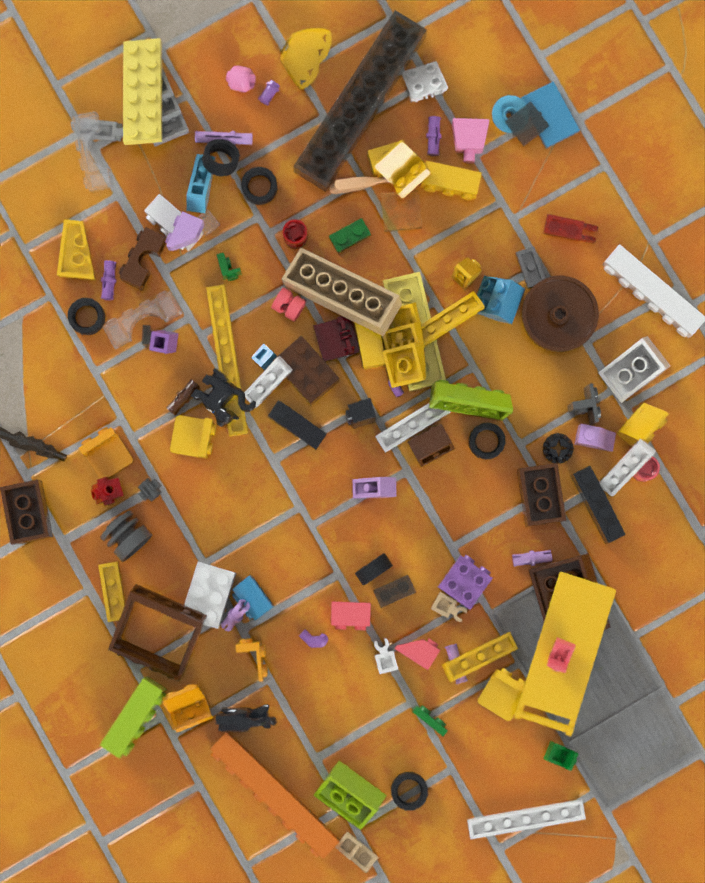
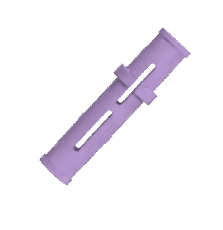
(233, 137)

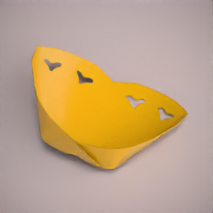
(304, 54)

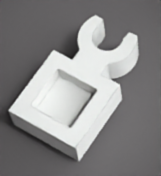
(385, 660)

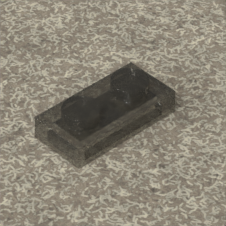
(394, 591)

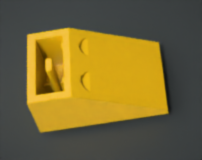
(642, 424)

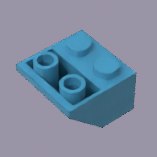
(500, 298)

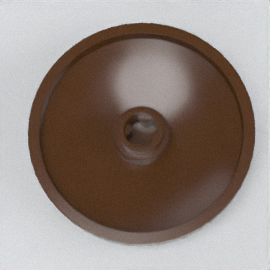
(560, 313)

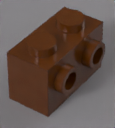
(431, 444)

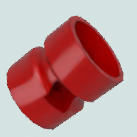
(295, 234)

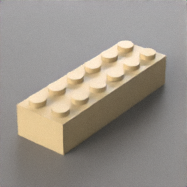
(342, 291)

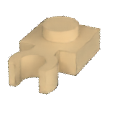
(445, 605)

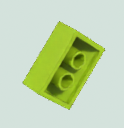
(350, 795)

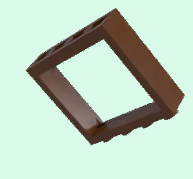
(168, 607)

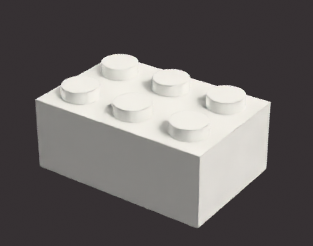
(210, 592)

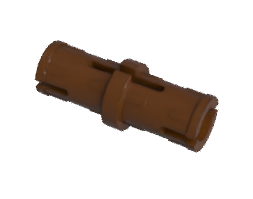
(182, 397)

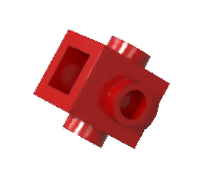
(106, 491)

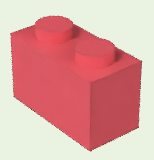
(350, 614)

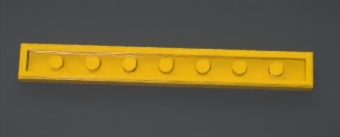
(226, 352)

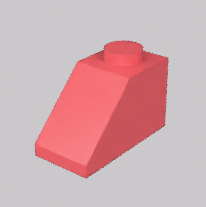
(420, 651)

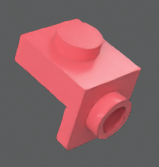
(560, 655)

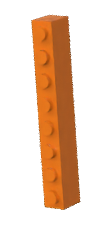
(275, 795)

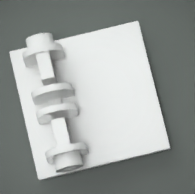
(424, 81)

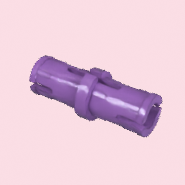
(433, 136)
(108, 280)

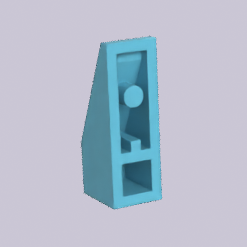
(199, 187)

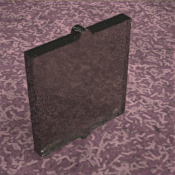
(527, 123)

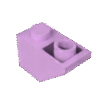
(186, 231)

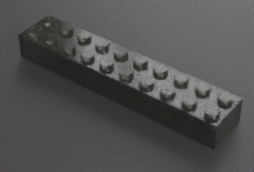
(360, 100)

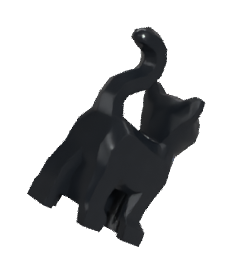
(220, 395)
(243, 718)

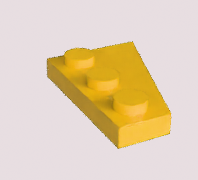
(74, 252)

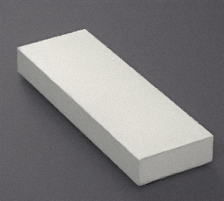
(268, 381)

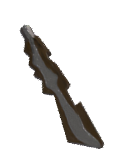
(20, 441)

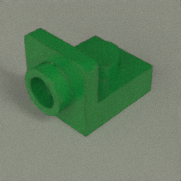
(225, 265)

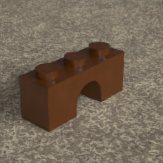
(148, 243)

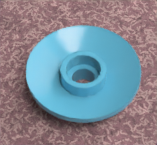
(504, 105)

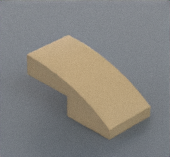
(357, 852)

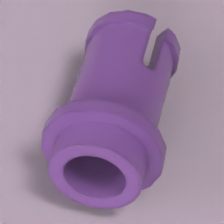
(269, 92)

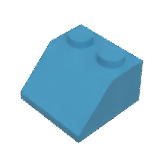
(254, 595)

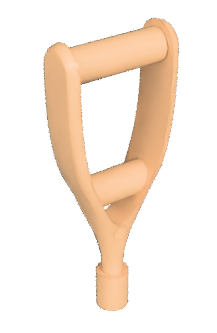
(355, 184)

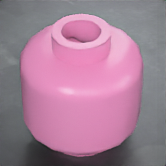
(240, 78)

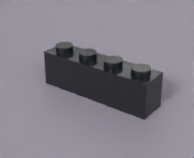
(597, 505)

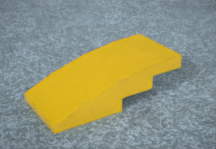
(405, 348)

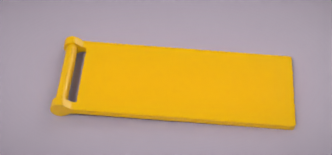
(577, 616)

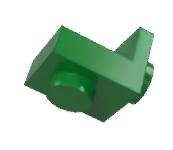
(561, 756)

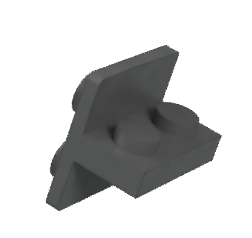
(587, 405)

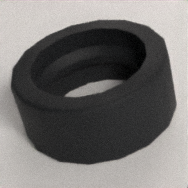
(226, 147)
(254, 172)
(86, 302)
(486, 455)
(373, 569)
(409, 776)

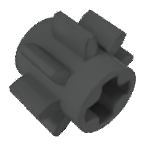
(149, 489)

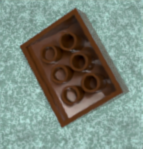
(546, 576)

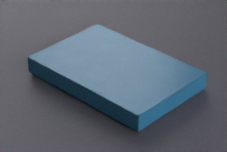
(555, 112)

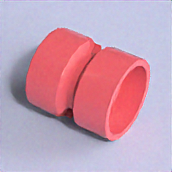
(288, 304)
(648, 470)

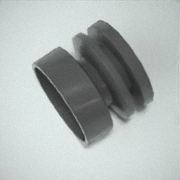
(126, 536)

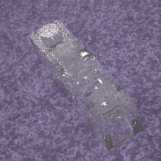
(87, 128)
(120, 330)

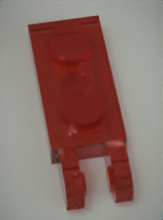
(568, 228)

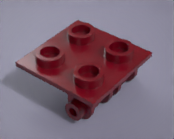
(336, 338)

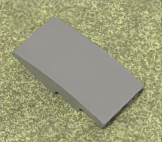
(172, 119)

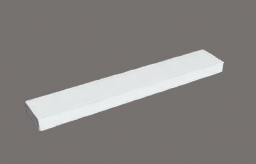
(526, 819)

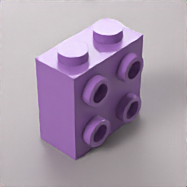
(465, 581)

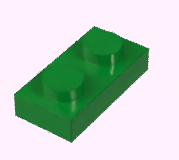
(349, 235)
(424, 714)

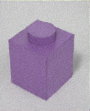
(163, 341)

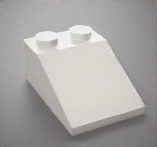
(634, 369)

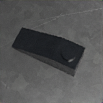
(296, 424)

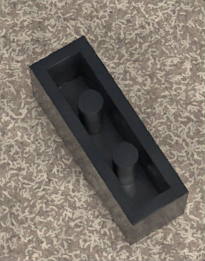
(360, 413)

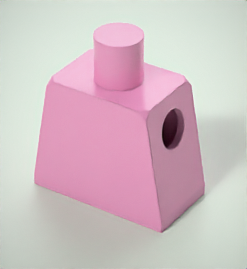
(469, 137)

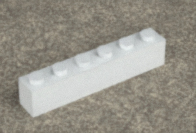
(654, 292)

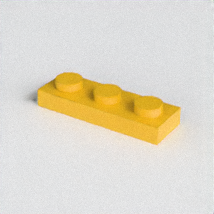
(112, 590)

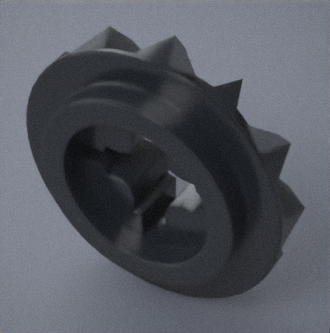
(551, 454)

